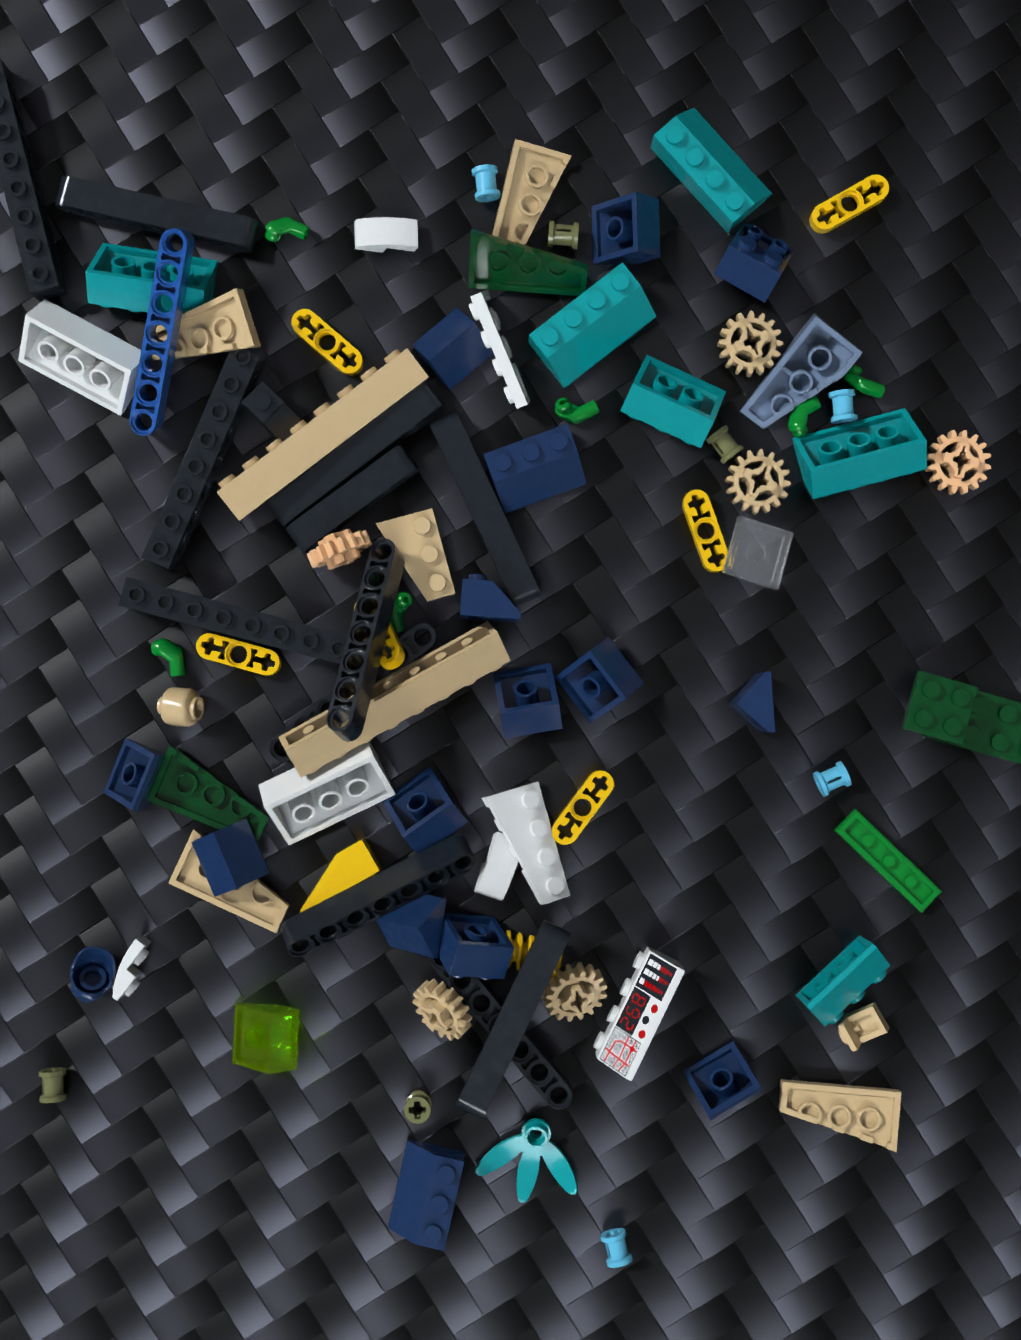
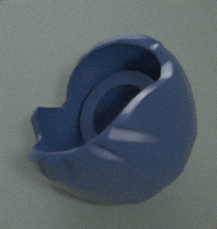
(92, 973)

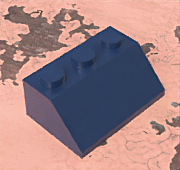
(535, 468)
(426, 1193)

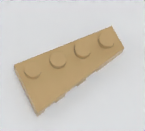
(526, 189)
(215, 327)
(251, 901)
(848, 1109)

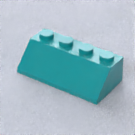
(709, 168)
(125, 276)
(592, 325)
(860, 453)

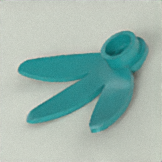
(533, 1147)

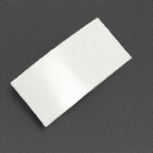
(386, 232)
(498, 869)
(127, 974)

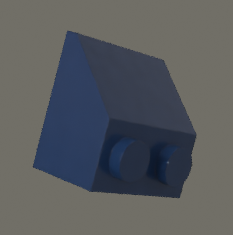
(626, 230)
(485, 601)
(599, 680)
(527, 700)
(424, 811)
(474, 947)

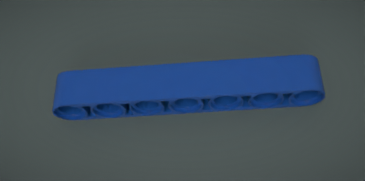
(171, 321)

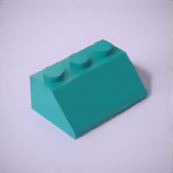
(673, 401)
(844, 980)

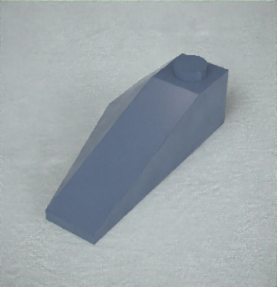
(806, 367)

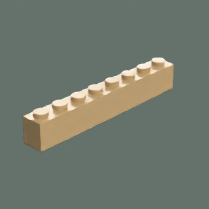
(322, 434)
(401, 696)

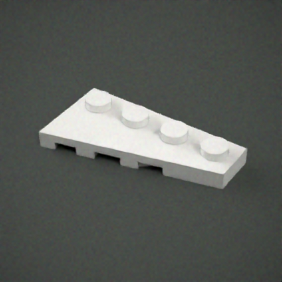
(515, 389)
(526, 825)

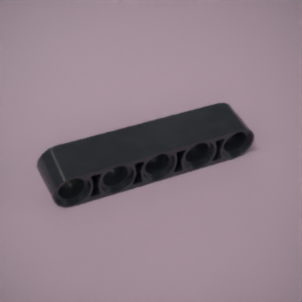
(352, 498)

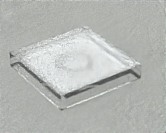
(757, 552)

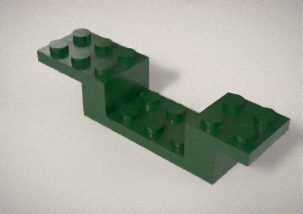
(964, 717)

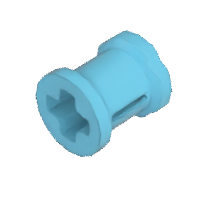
(486, 183)
(843, 406)
(832, 778)
(616, 1247)

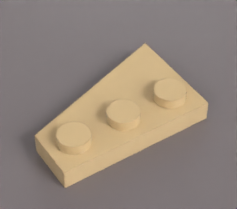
(423, 552)

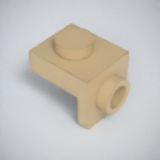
(862, 1026)

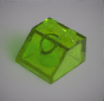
(266, 1037)

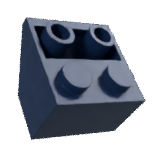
(754, 261)

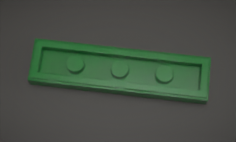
(887, 860)

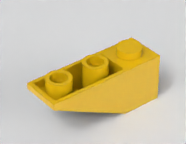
(345, 870)

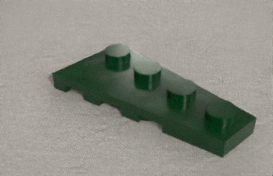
(520, 268)
(201, 796)

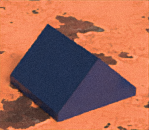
(453, 348)
(756, 702)
(134, 775)
(230, 857)
(416, 926)
(722, 1080)

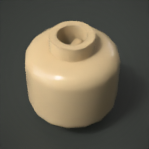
(180, 707)

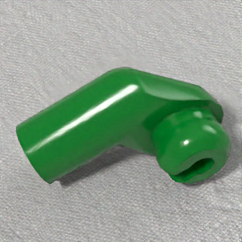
(285, 225)
(863, 385)
(574, 413)
(799, 416)
(402, 602)
(172, 653)

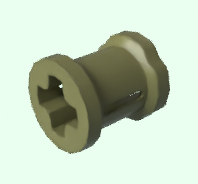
(563, 234)
(724, 444)
(52, 1085)
(425, 1102)

